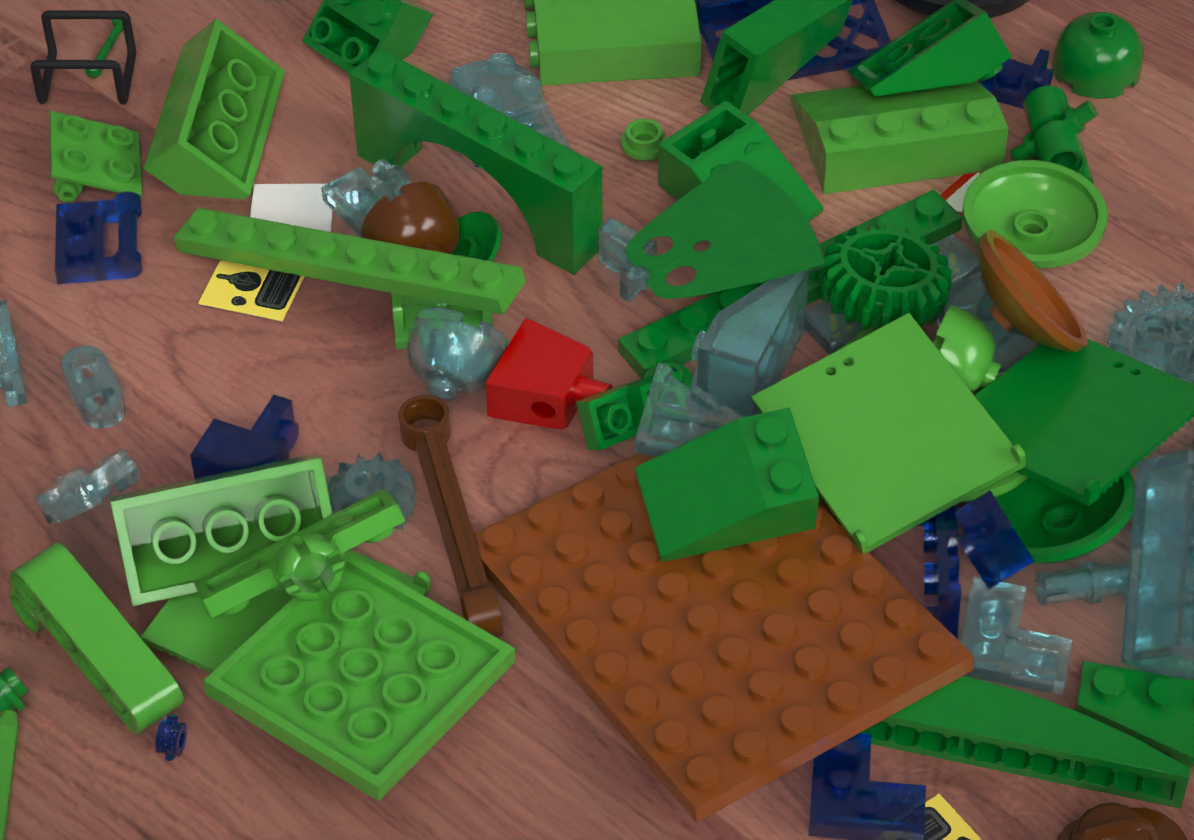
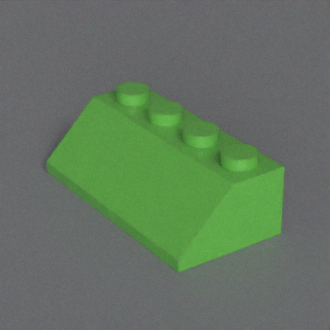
(215, 116)
(207, 523)

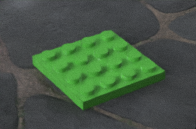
(361, 676)

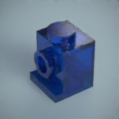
(991, 540)

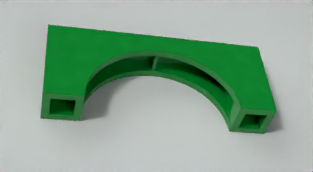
(549, 182)

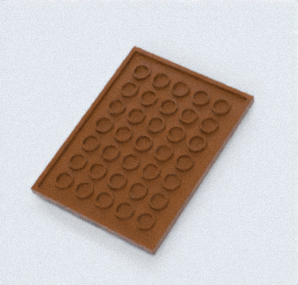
(723, 657)

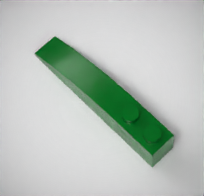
(1031, 738)

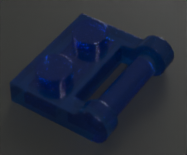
(82, 240)

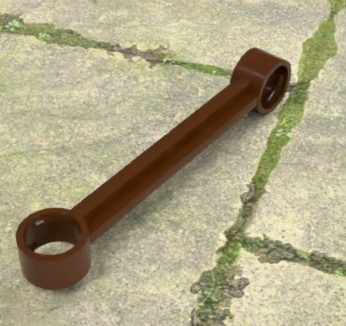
(476, 595)

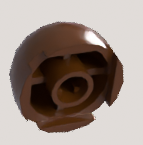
(415, 219)

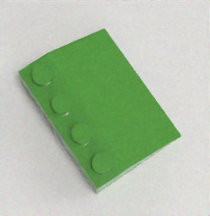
(900, 136)

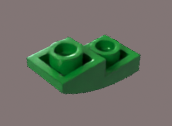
(614, 413)

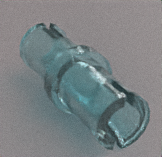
(1086, 583)

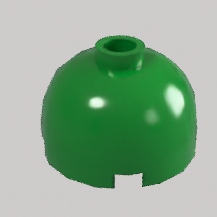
(1098, 55)

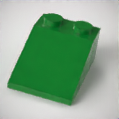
(941, 51)
(730, 487)

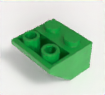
(357, 28)

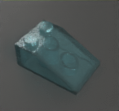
(751, 342)

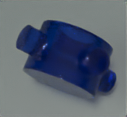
(171, 737)

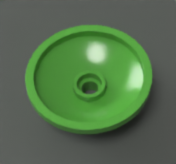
(1039, 208)

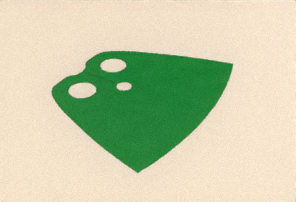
(751, 232)

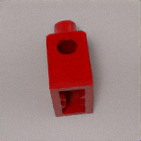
(541, 378)

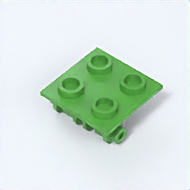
(92, 156)

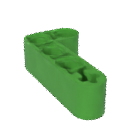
(62, 597)

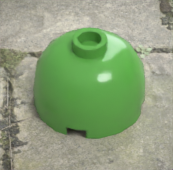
(968, 348)

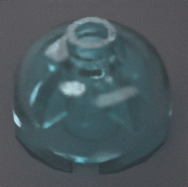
(452, 354)

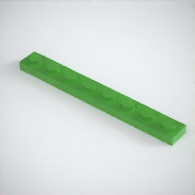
(351, 260)

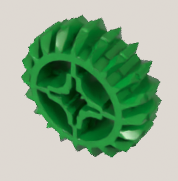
(884, 276)

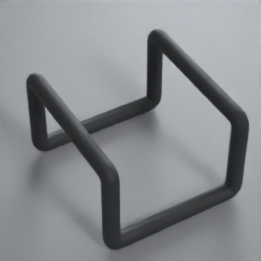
(122, 82)

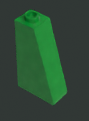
(769, 49)

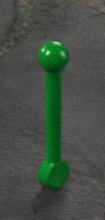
(111, 39)

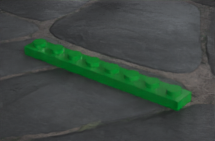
(674, 335)

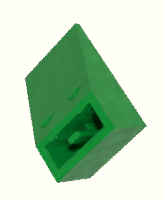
(719, 140)

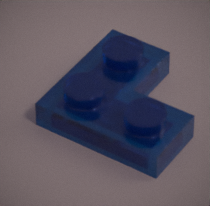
(859, 809)

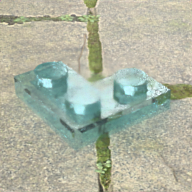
(1005, 651)

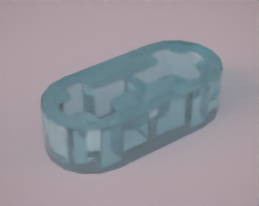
(85, 389)

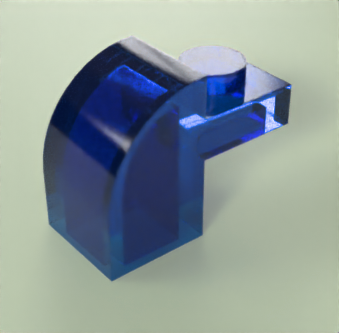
(233, 448)

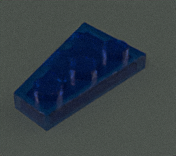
(942, 575)

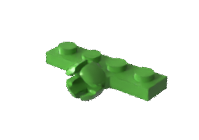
(303, 560)

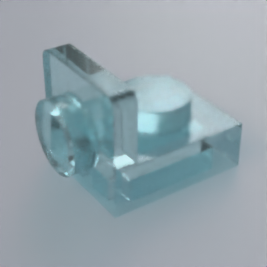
(612, 246)

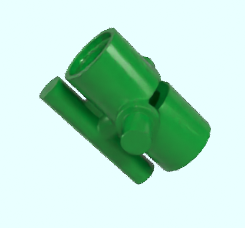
(1055, 130)

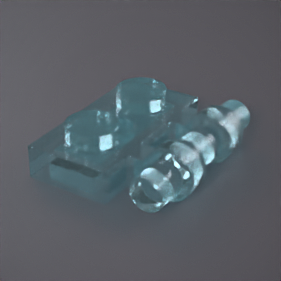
(357, 192)

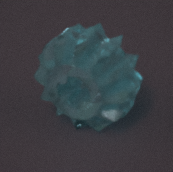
(369, 477)

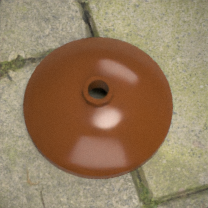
(1026, 297)

